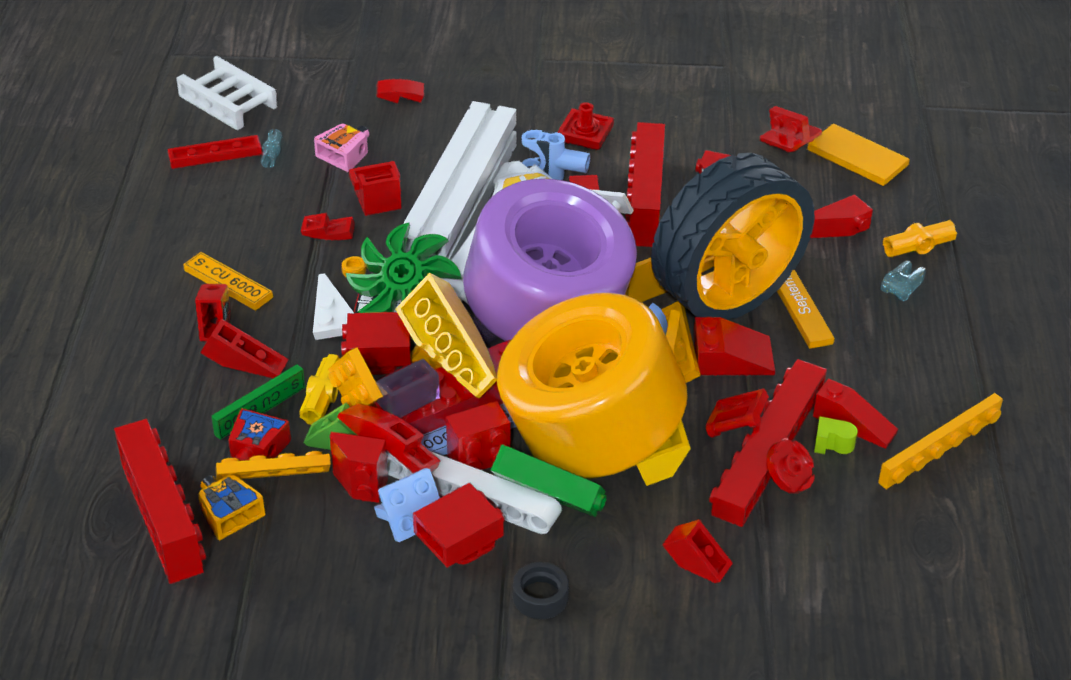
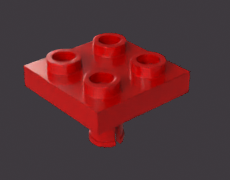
(585, 127)

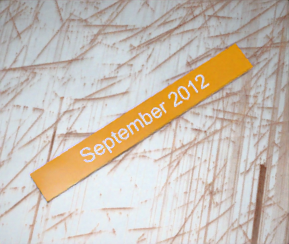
(805, 313)

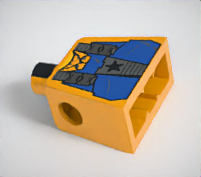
(229, 504)

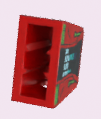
(211, 302)

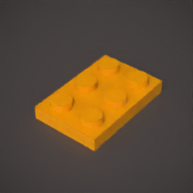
(354, 380)

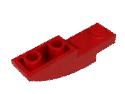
(401, 438)

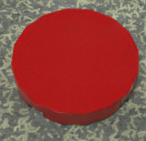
(790, 466)

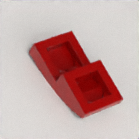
(394, 88)
(320, 227)

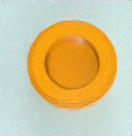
(353, 265)

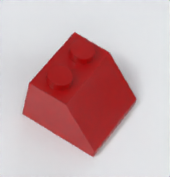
(359, 465)

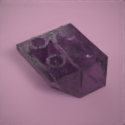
(408, 388)

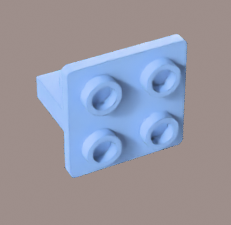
(403, 499)

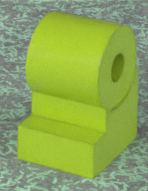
(835, 435)

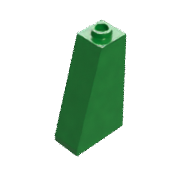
(549, 480)

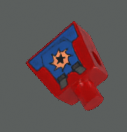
(258, 435)

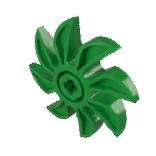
(413, 265)

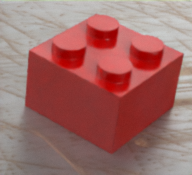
(477, 435)

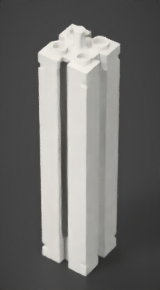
(464, 177)

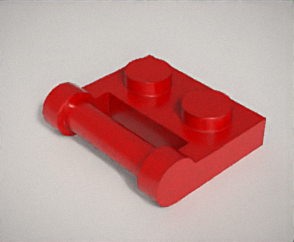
(737, 412)

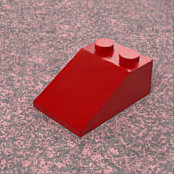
(731, 348)

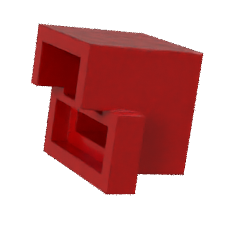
(377, 187)

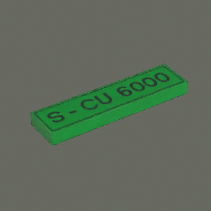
(260, 399)

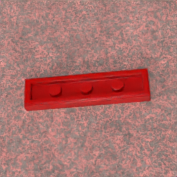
(214, 151)

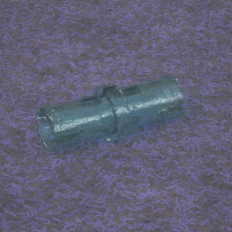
(271, 148)

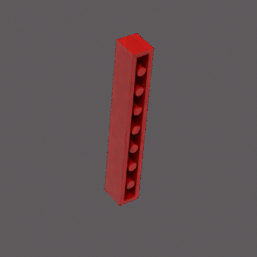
(781, 419)

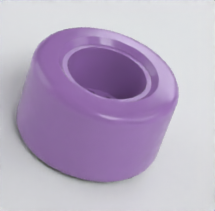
(543, 247)

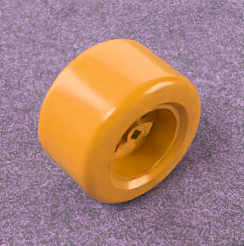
(593, 384)

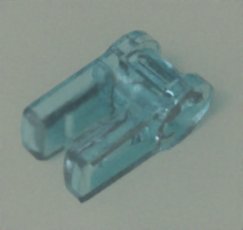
(901, 282)

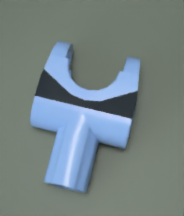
(552, 154)

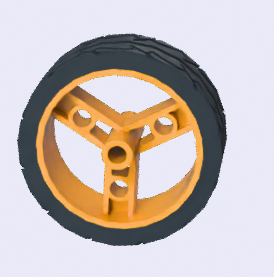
(749, 220)

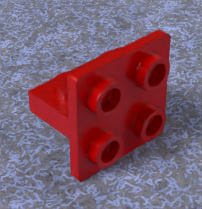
(789, 130)

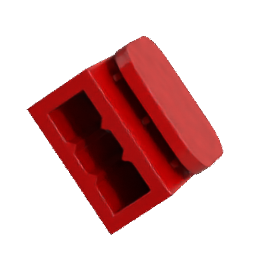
(380, 339)
(459, 526)

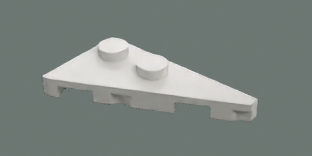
(329, 310)

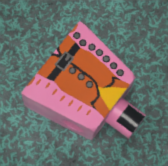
(342, 146)

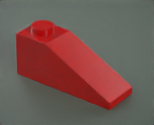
(842, 218)
(242, 352)
(845, 404)

